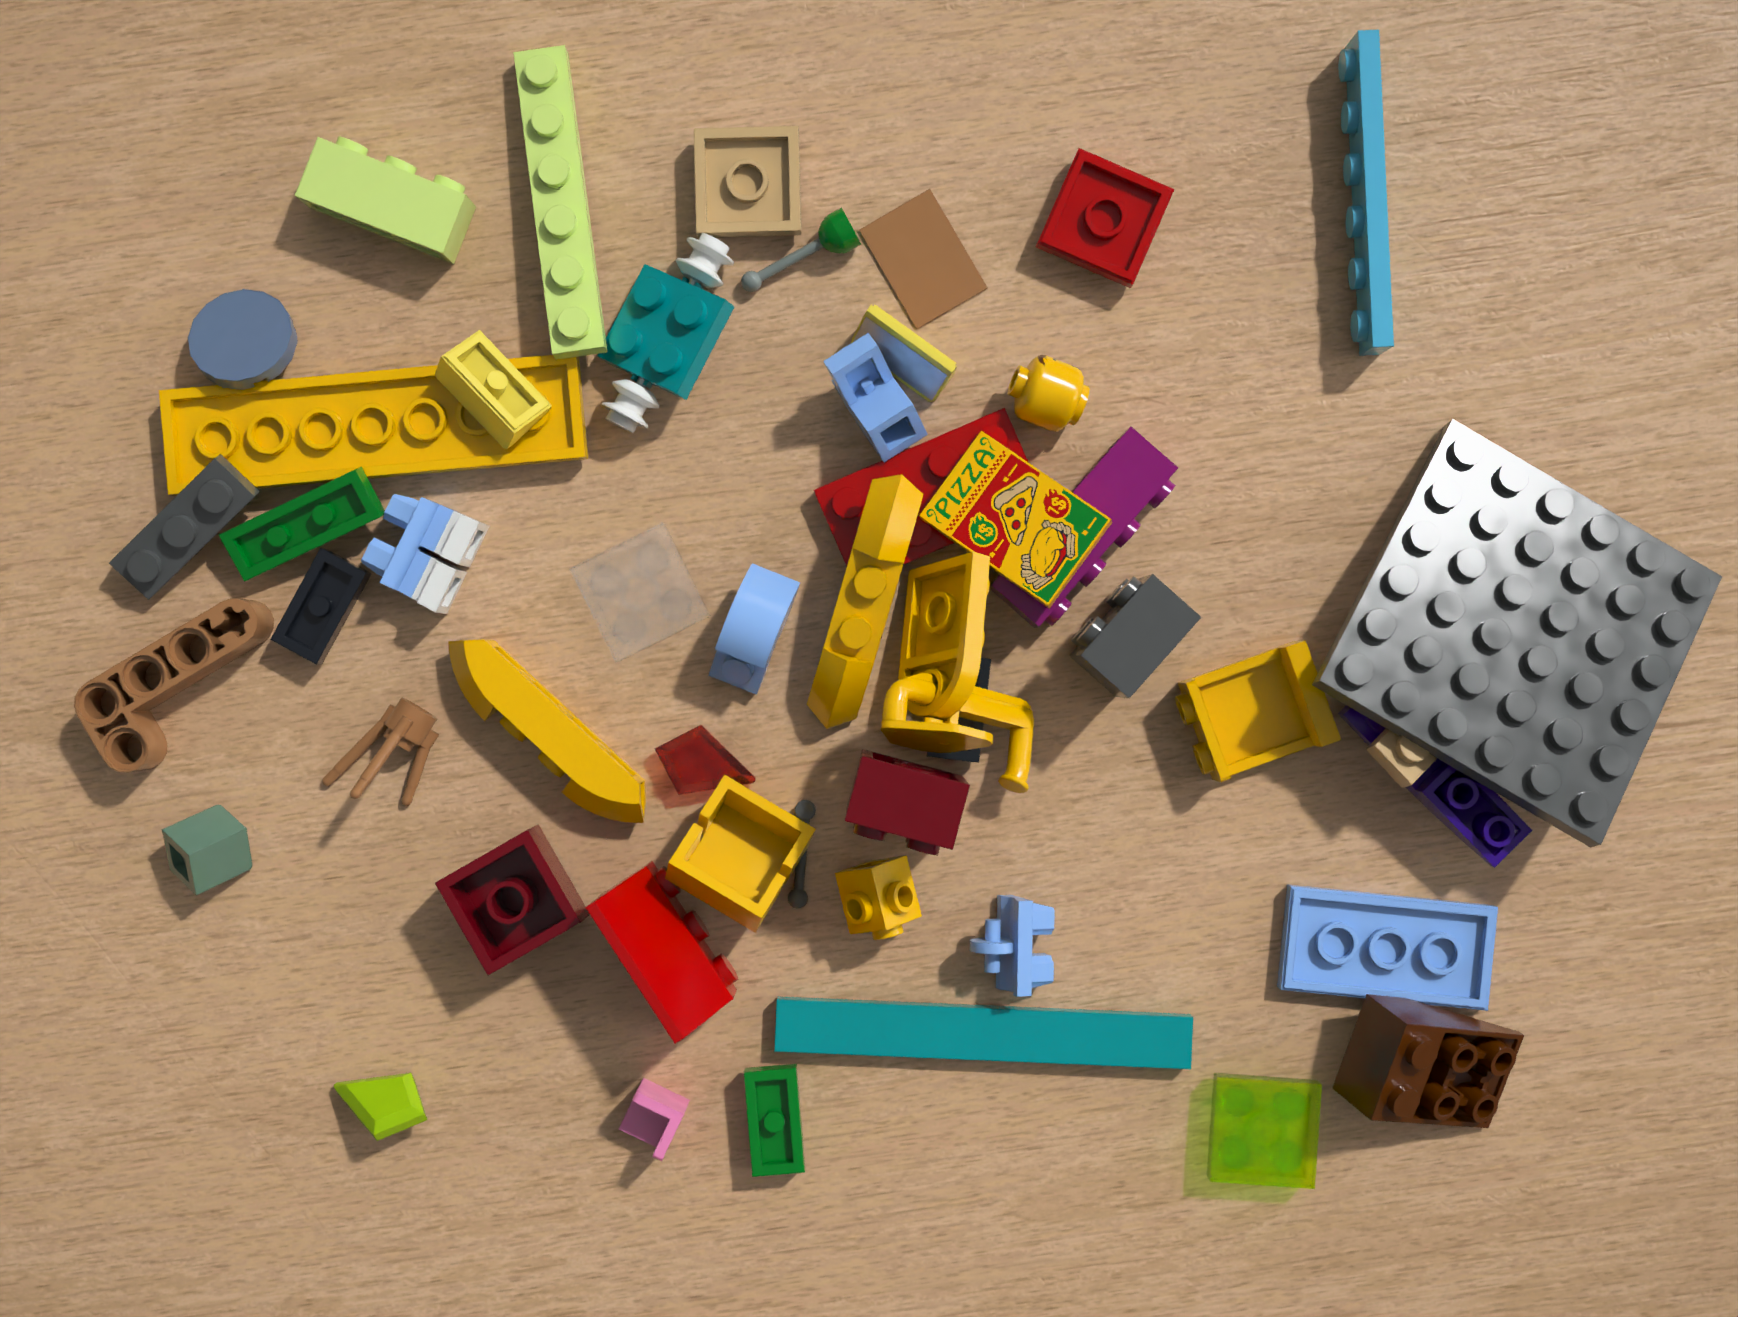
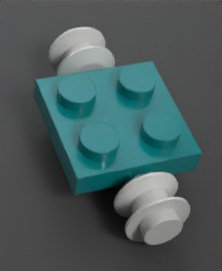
(666, 331)

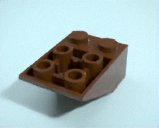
(1425, 1064)

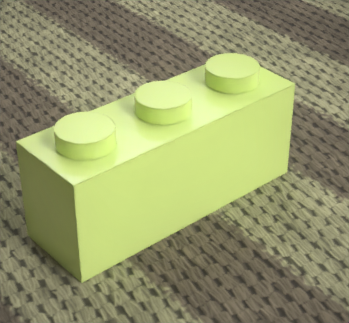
(386, 198)

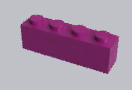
(1118, 487)

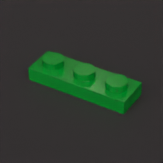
(302, 524)

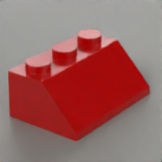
(664, 950)

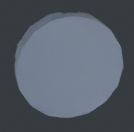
(242, 339)

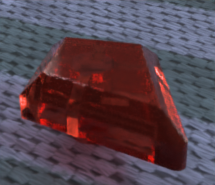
(700, 761)

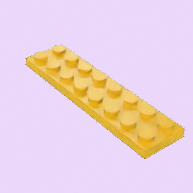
(370, 419)

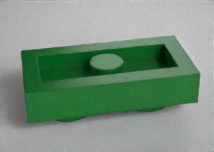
(774, 1120)

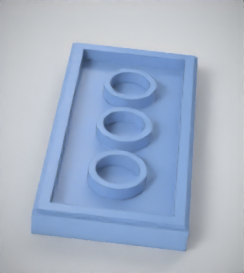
(1387, 946)

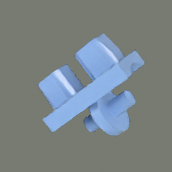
(1009, 945)

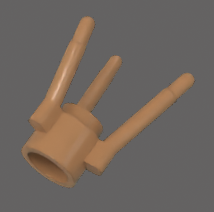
(404, 727)

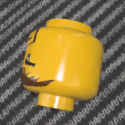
(1048, 393)

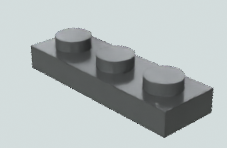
(184, 526)

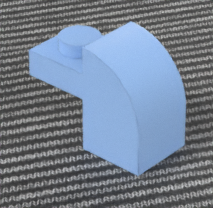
(875, 397)
(753, 628)

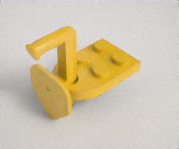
(941, 668)

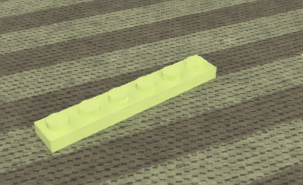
(560, 202)

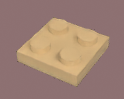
(747, 181)

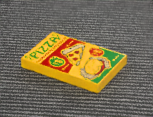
(1017, 518)

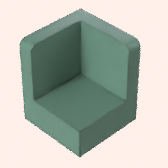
(207, 849)

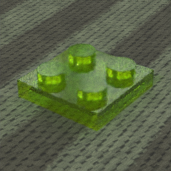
(1264, 1130)

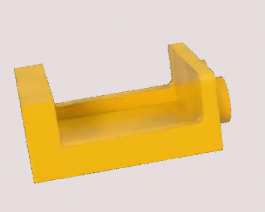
(1256, 711)

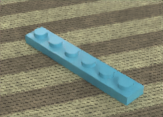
(1366, 174)

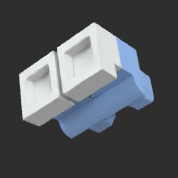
(410, 567)

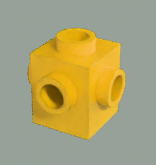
(878, 896)

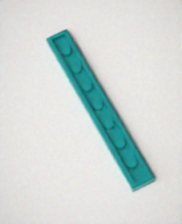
(983, 1032)

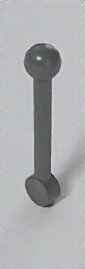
(798, 897)

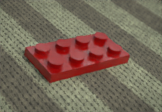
(925, 468)

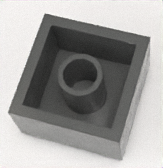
(1133, 635)

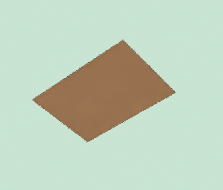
(923, 259)

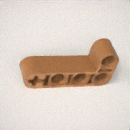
(178, 672)

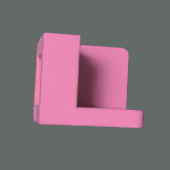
(654, 1116)

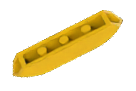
(864, 599)
(598, 776)

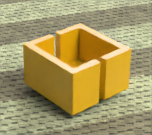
(743, 853)

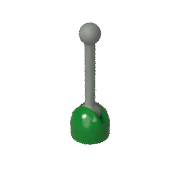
(833, 234)

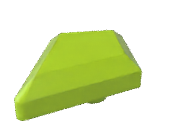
(384, 1103)

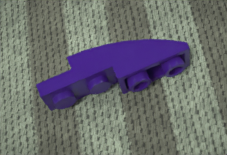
(1458, 801)

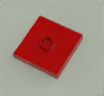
(1105, 218)

